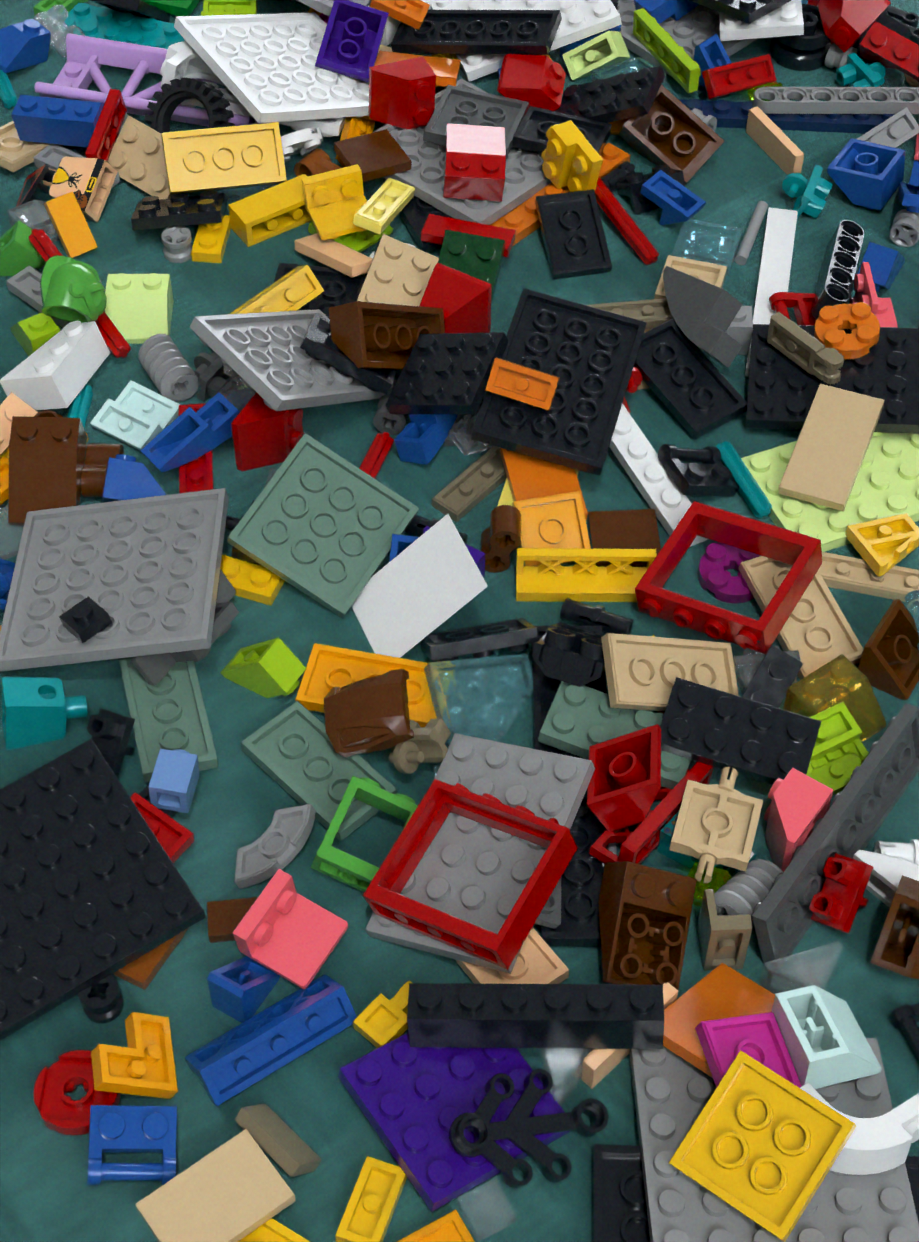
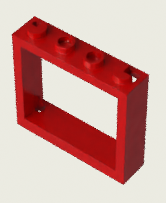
(743, 533)
(441, 799)

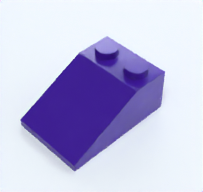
(351, 39)

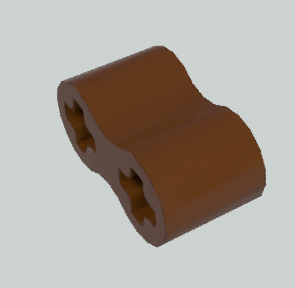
(95, 467)
(501, 538)

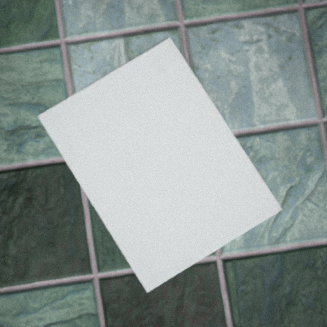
(418, 590)

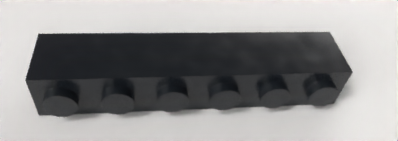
(536, 1015)

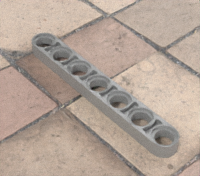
(836, 100)

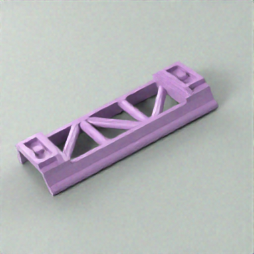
(83, 65)

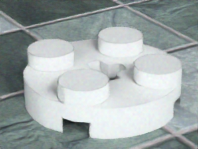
(300, 142)

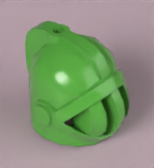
(71, 290)

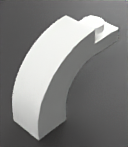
(184, 62)
(877, 1141)

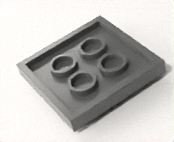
(474, 108)

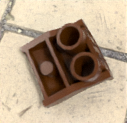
(368, 714)

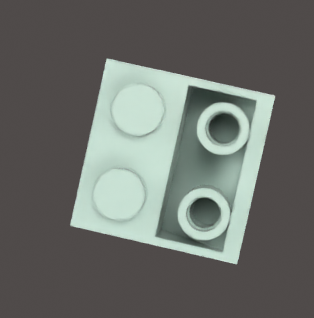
(823, 1037)

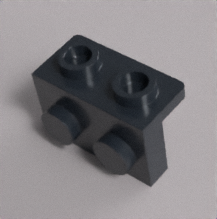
(633, 183)

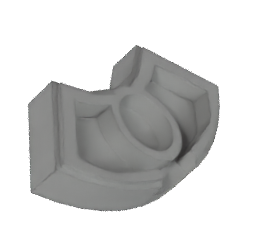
(275, 847)

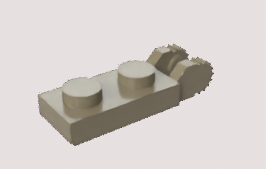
(804, 349)

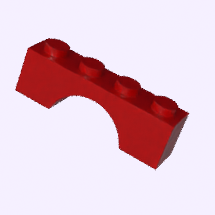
(890, 50)

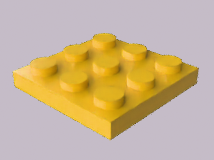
(762, 1145)

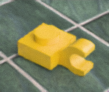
(384, 1018)

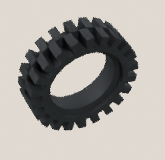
(186, 89)

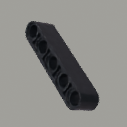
(838, 267)

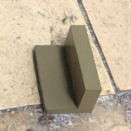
(722, 937)

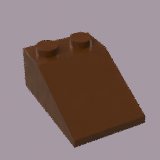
(671, 135)
(44, 464)

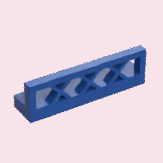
(272, 1039)

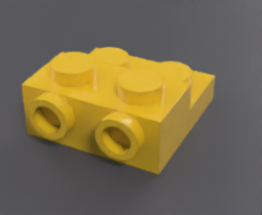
(570, 158)

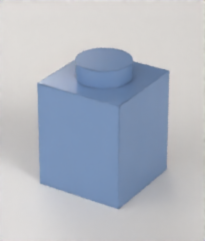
(174, 780)

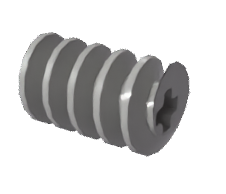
(168, 368)
(746, 889)

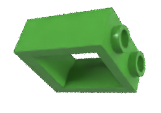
(343, 865)

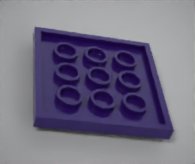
(419, 1092)

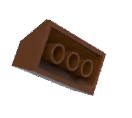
(381, 332)

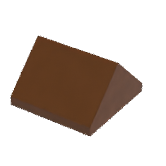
(892, 653)

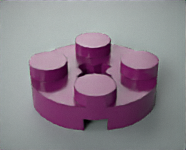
(713, 573)

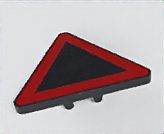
(31, 183)

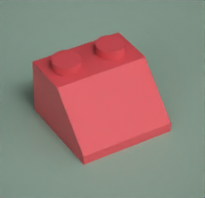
(793, 813)

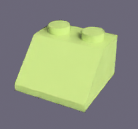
(139, 305)

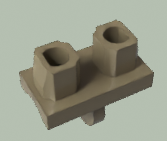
(425, 747)

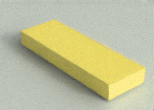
(384, 206)

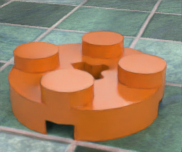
(856, 317)

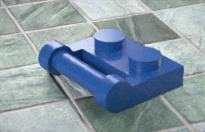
(132, 1131)

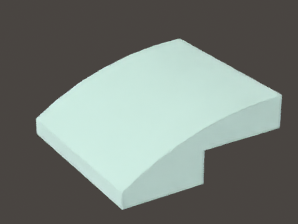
(136, 415)

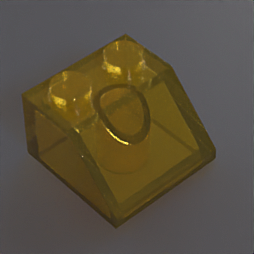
(833, 684)

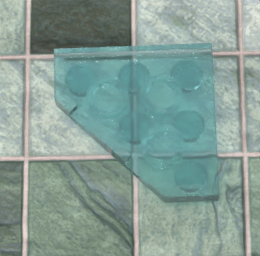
(480, 694)

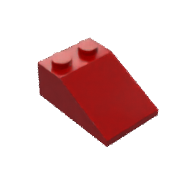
(474, 162)

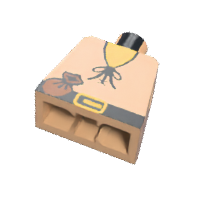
(87, 178)

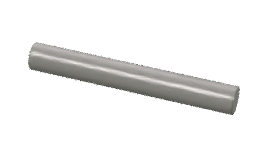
(751, 233)

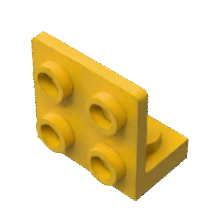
(333, 200)

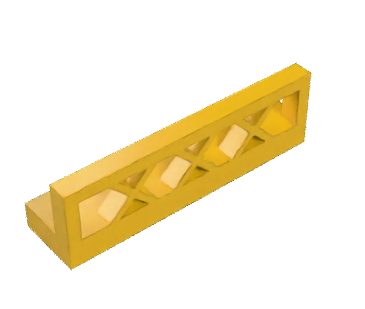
(285, 294)
(582, 581)

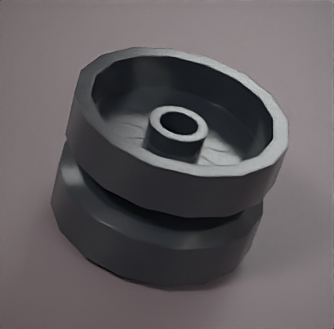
(803, 51)

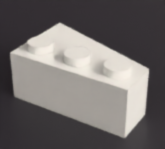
(59, 367)

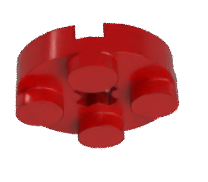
(53, 1083)

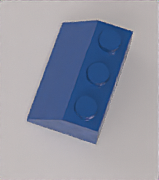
(56, 120)

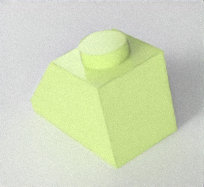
(595, 54)

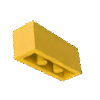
(269, 212)

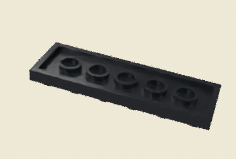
(480, 32)

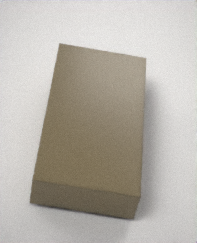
(278, 1140)

